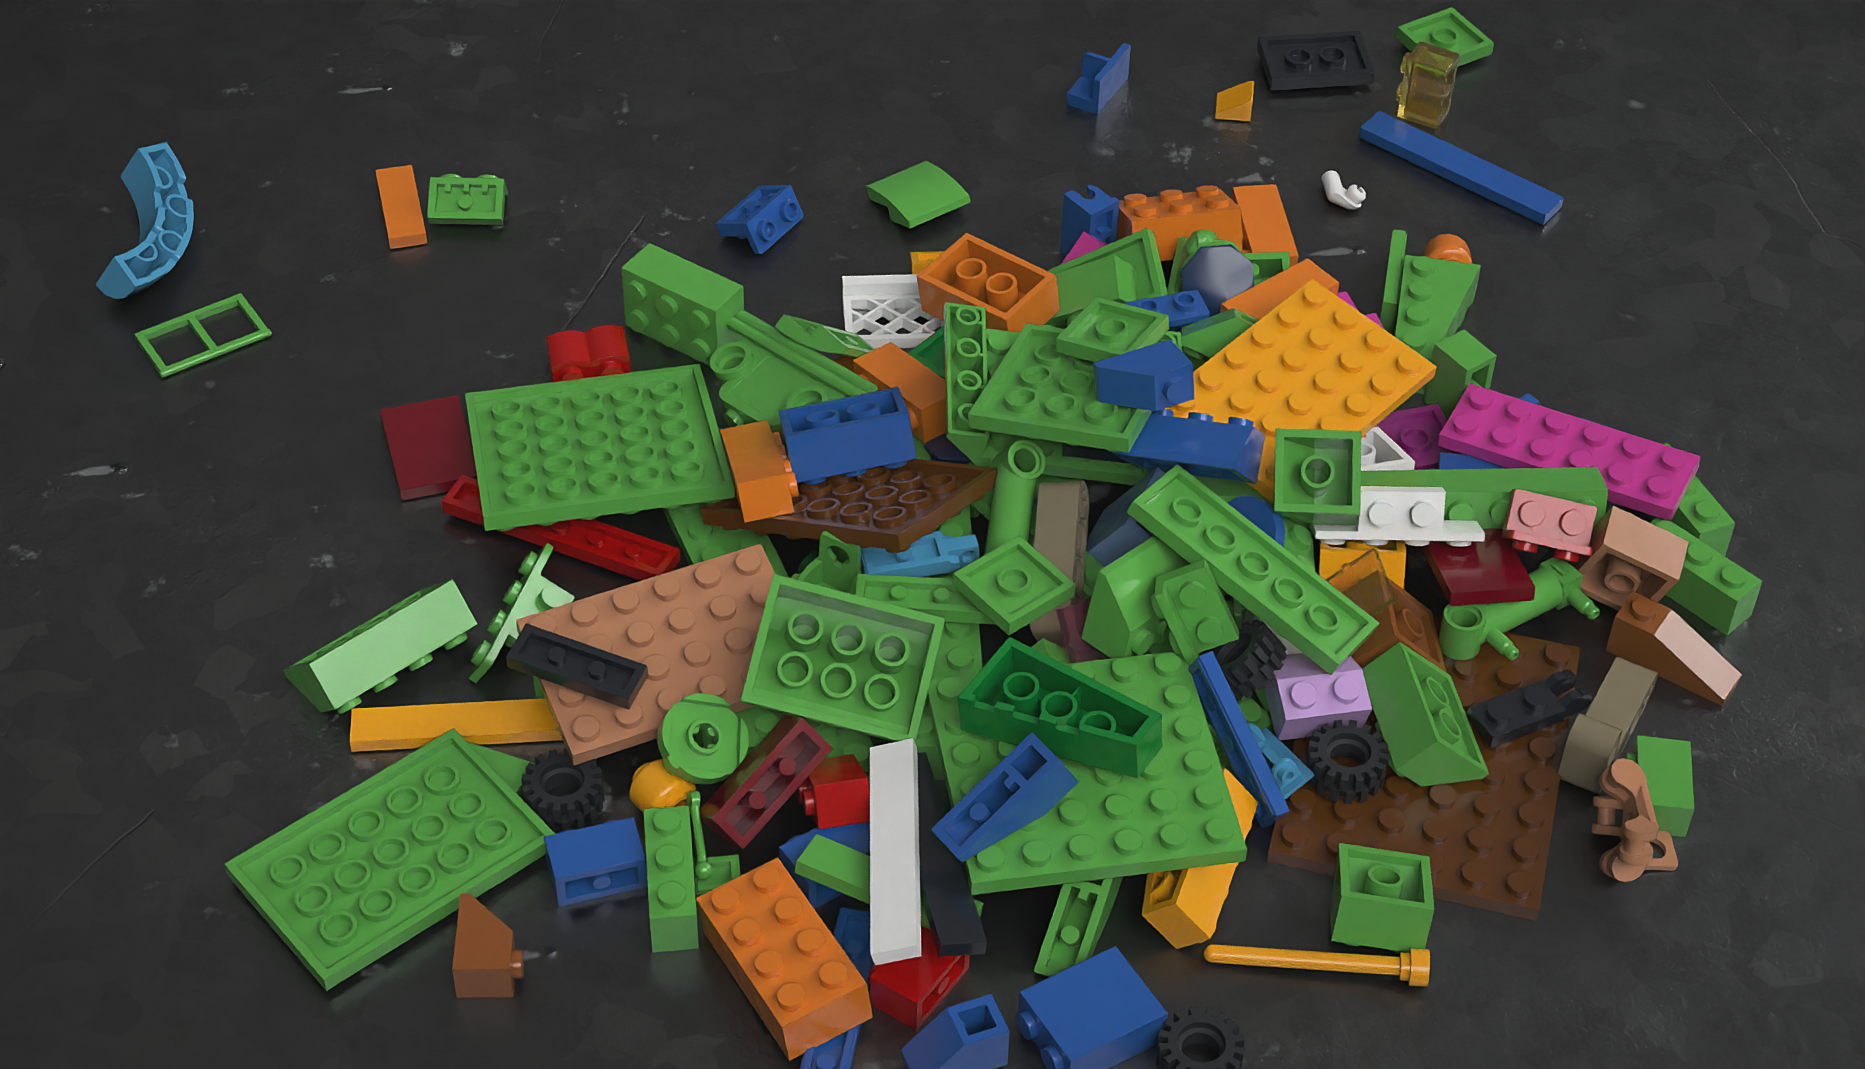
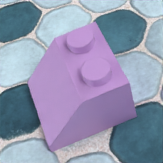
(1307, 697)

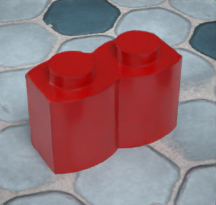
(588, 353)

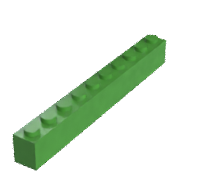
(1470, 493)

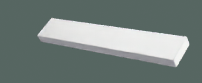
(894, 853)

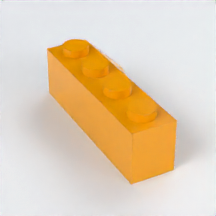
(1188, 901)

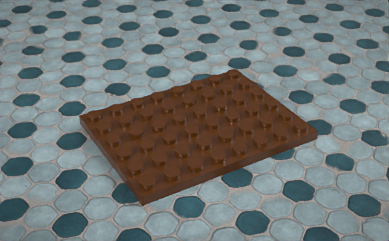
(1481, 834)

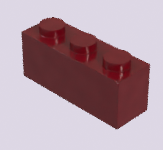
(764, 781)

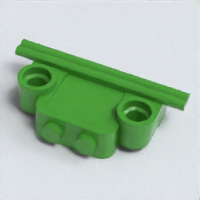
(775, 374)

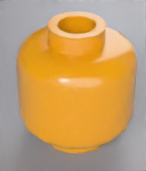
(658, 788)

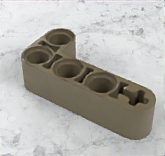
(1062, 541)
(1604, 731)

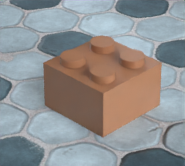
(1630, 558)

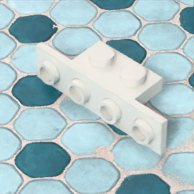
(1401, 514)

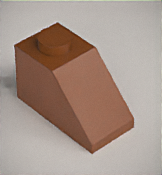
(484, 953)

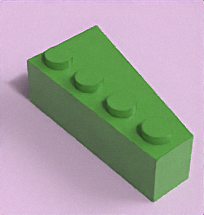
(1433, 301)

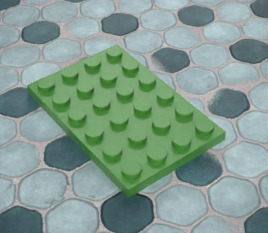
(389, 857)

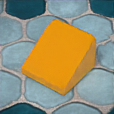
(1235, 103)

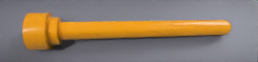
(1409, 966)

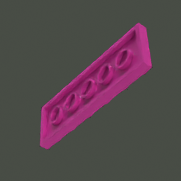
(1527, 435)

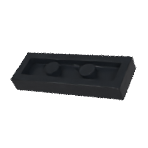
(577, 666)

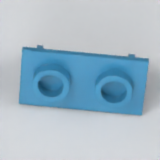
(1285, 767)

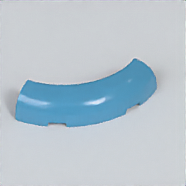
(164, 220)

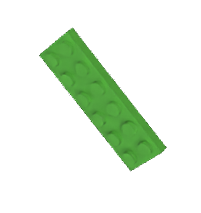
(1254, 568)

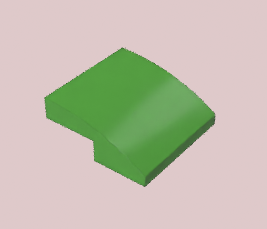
(918, 194)
(823, 337)

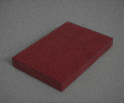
(428, 446)
(1480, 572)

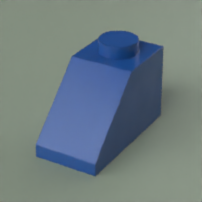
(1146, 378)

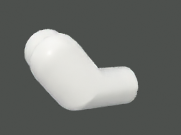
(1335, 193)

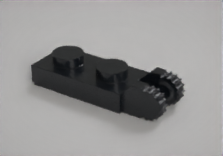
(1528, 709)

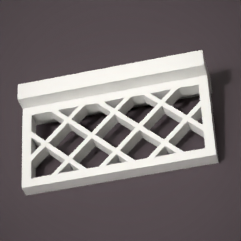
(888, 297)

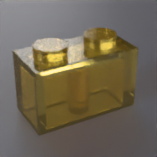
(1427, 84)

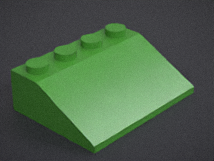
(842, 660)

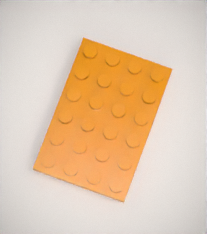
(1307, 368)

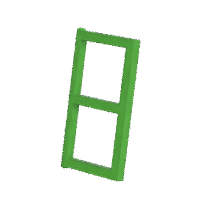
(193, 320)

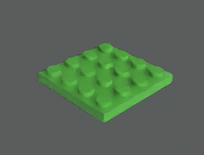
(1053, 398)

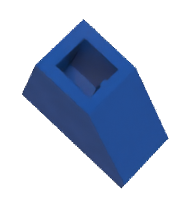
(961, 1038)

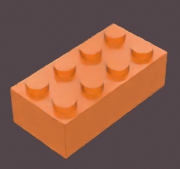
(784, 958)

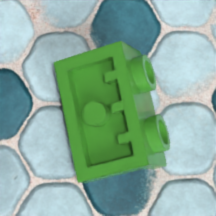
(466, 200)
(1193, 610)

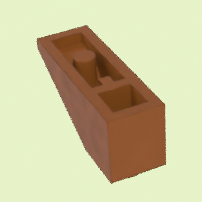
(1666, 644)

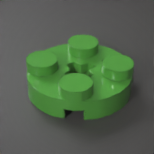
(682, 753)

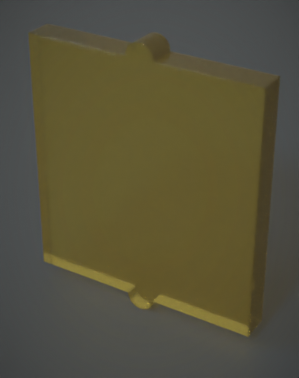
(1365, 583)

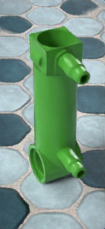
(1014, 492)
(1469, 626)

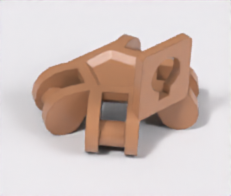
(1634, 853)

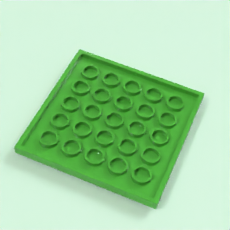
(596, 447)
(1109, 821)

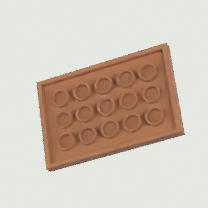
(685, 625)

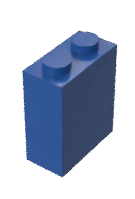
(1091, 1014)

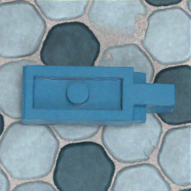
(926, 556)

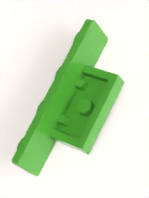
(523, 598)

